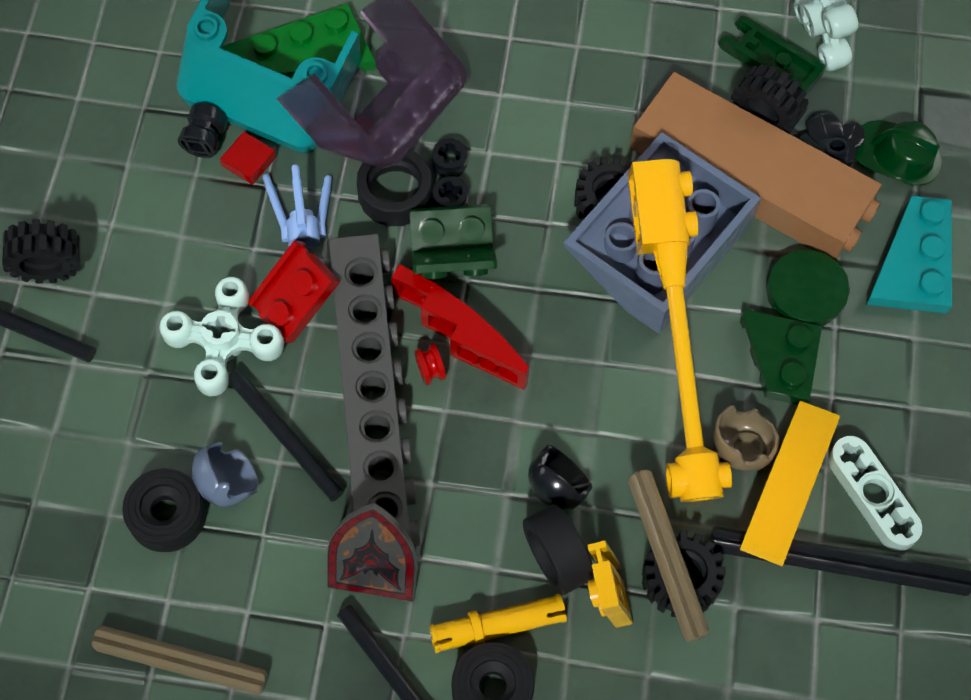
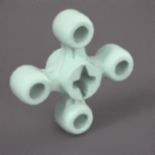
(833, 21)
(221, 336)

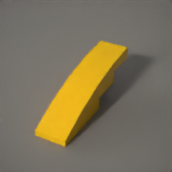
(790, 483)

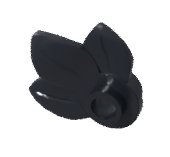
(832, 137)

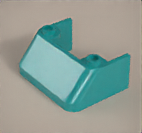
(249, 90)

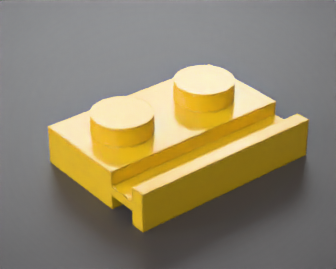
(607, 587)

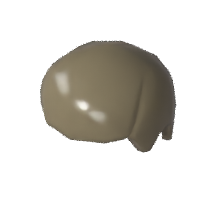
(745, 439)

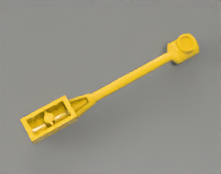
(664, 229)

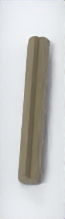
(668, 556)
(180, 660)

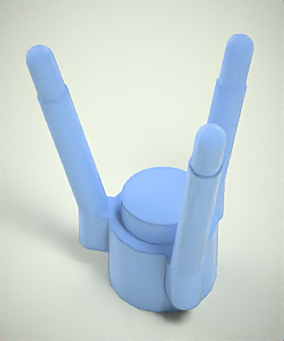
(301, 223)

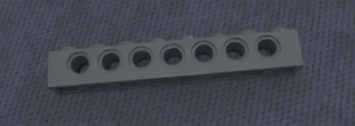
(351, 260)

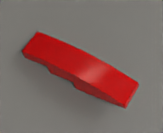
(469, 334)

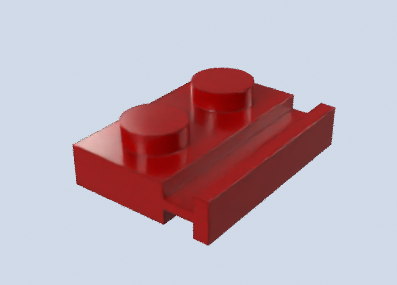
(293, 291)

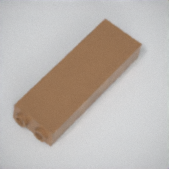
(798, 185)

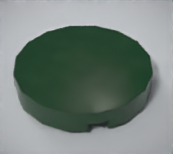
(808, 287)

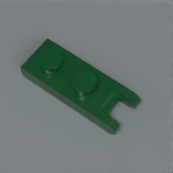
(763, 47)

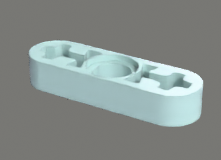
(878, 475)

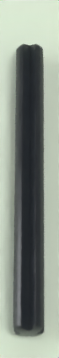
(856, 563)

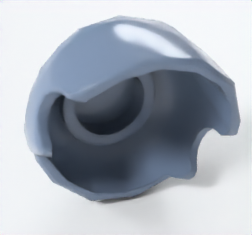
(223, 476)

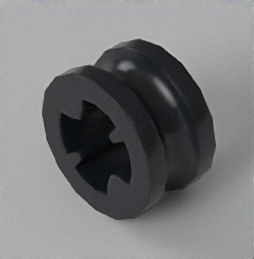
(449, 146)
(448, 184)

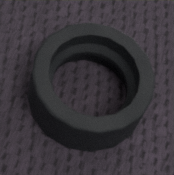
(395, 213)
(558, 549)

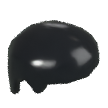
(558, 479)

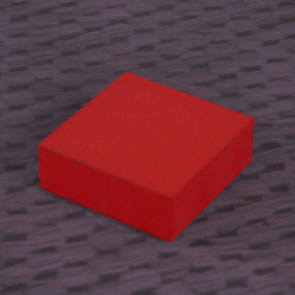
(248, 158)

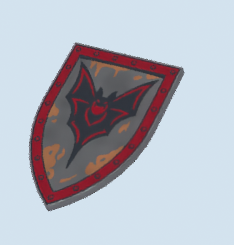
(372, 556)

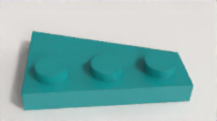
(919, 260)

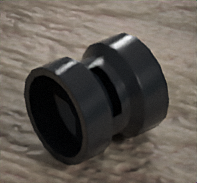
(202, 131)

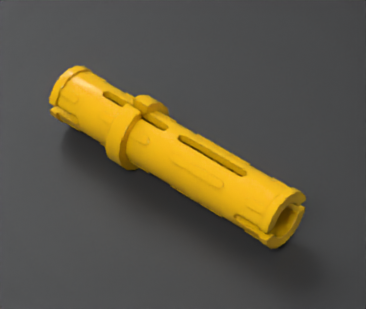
(497, 623)

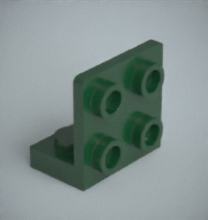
(452, 240)

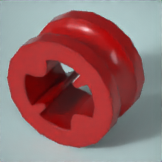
(430, 364)

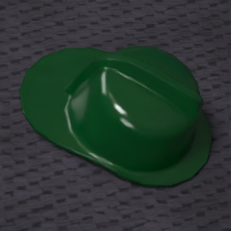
(901, 151)

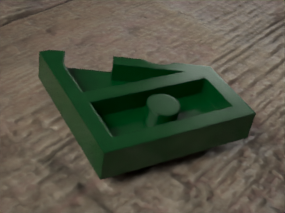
(784, 355)

